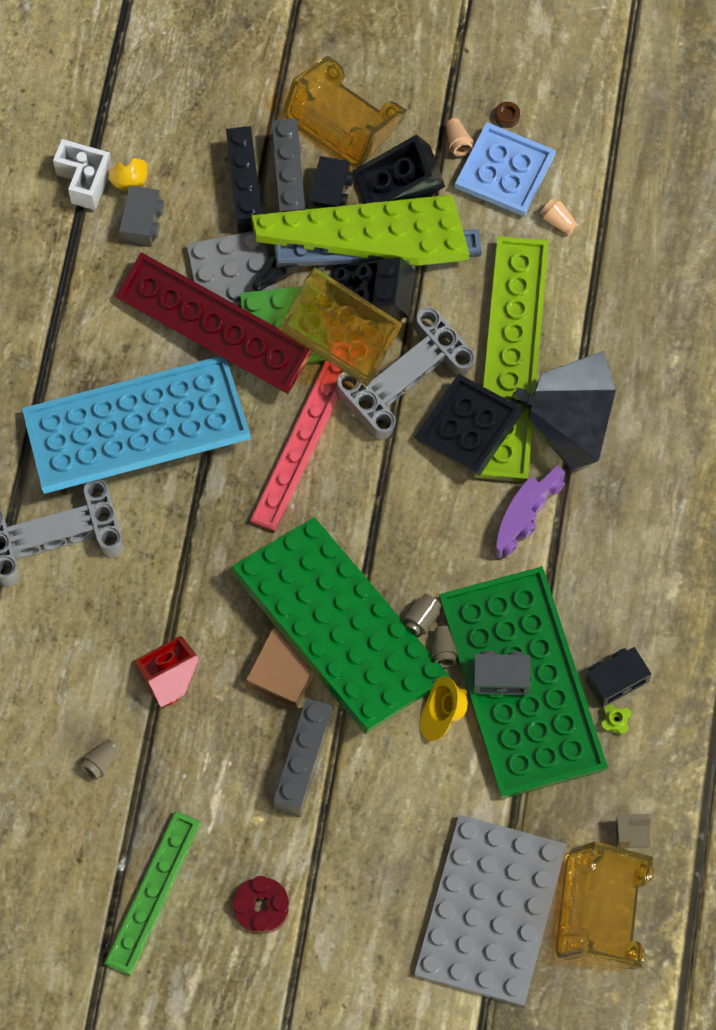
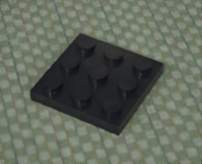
(469, 424)

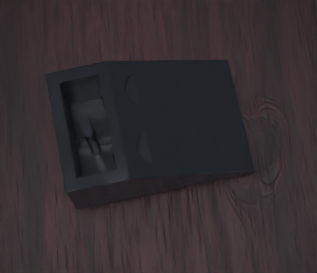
(380, 282)

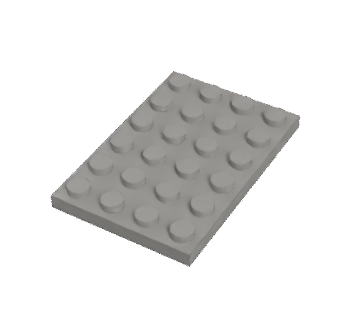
(490, 910)

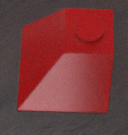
(168, 670)

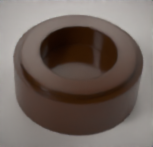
(507, 114)

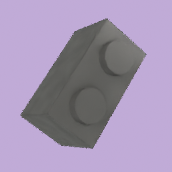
(140, 216)
(502, 673)

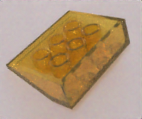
(340, 326)

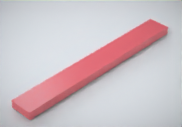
(298, 450)

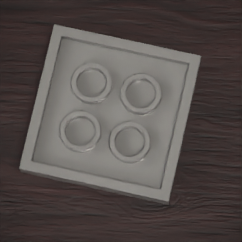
(228, 264)

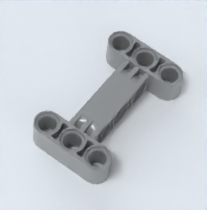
(406, 373)
(60, 530)

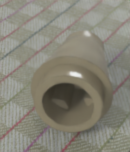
(444, 649)
(99, 760)

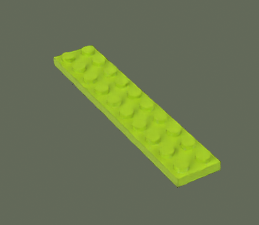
(515, 344)

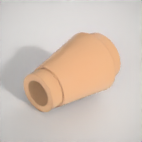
(458, 138)
(558, 216)

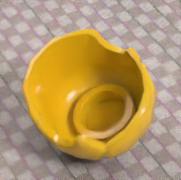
(132, 175)

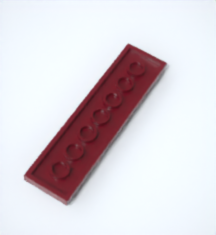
(214, 322)

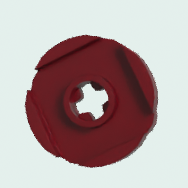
(245, 905)

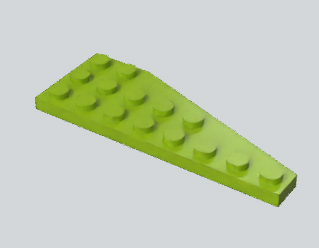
(413, 229)

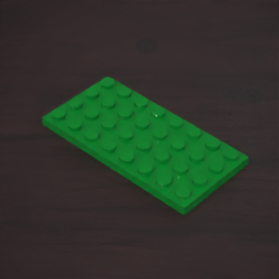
(339, 624)
(533, 736)

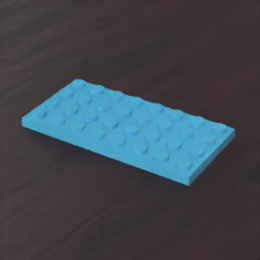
(135, 424)

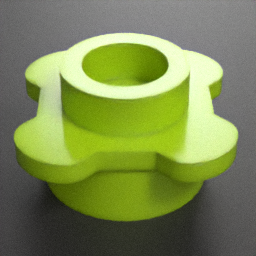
(616, 726)

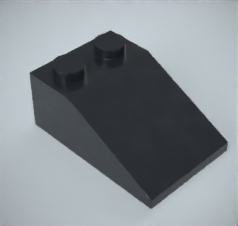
(400, 173)

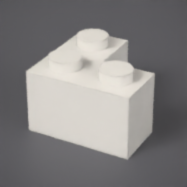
(86, 168)

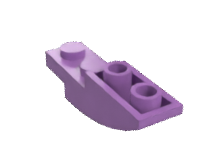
(520, 515)

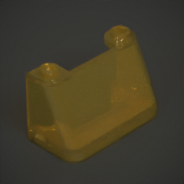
(337, 115)
(601, 905)

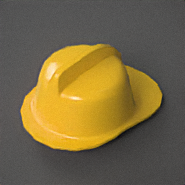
(444, 705)

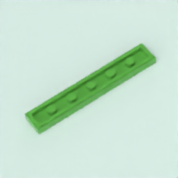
(152, 893)

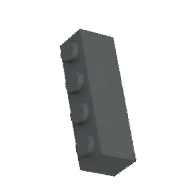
(288, 165)
(303, 757)

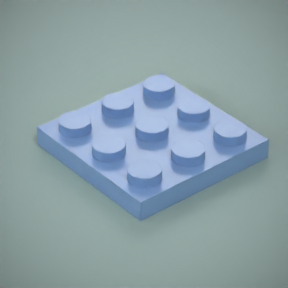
(505, 169)

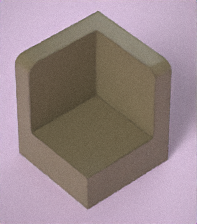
(633, 831)

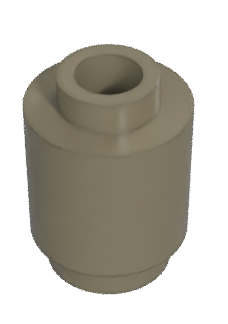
(422, 614)

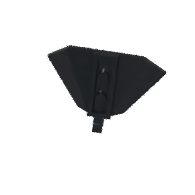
(572, 408)

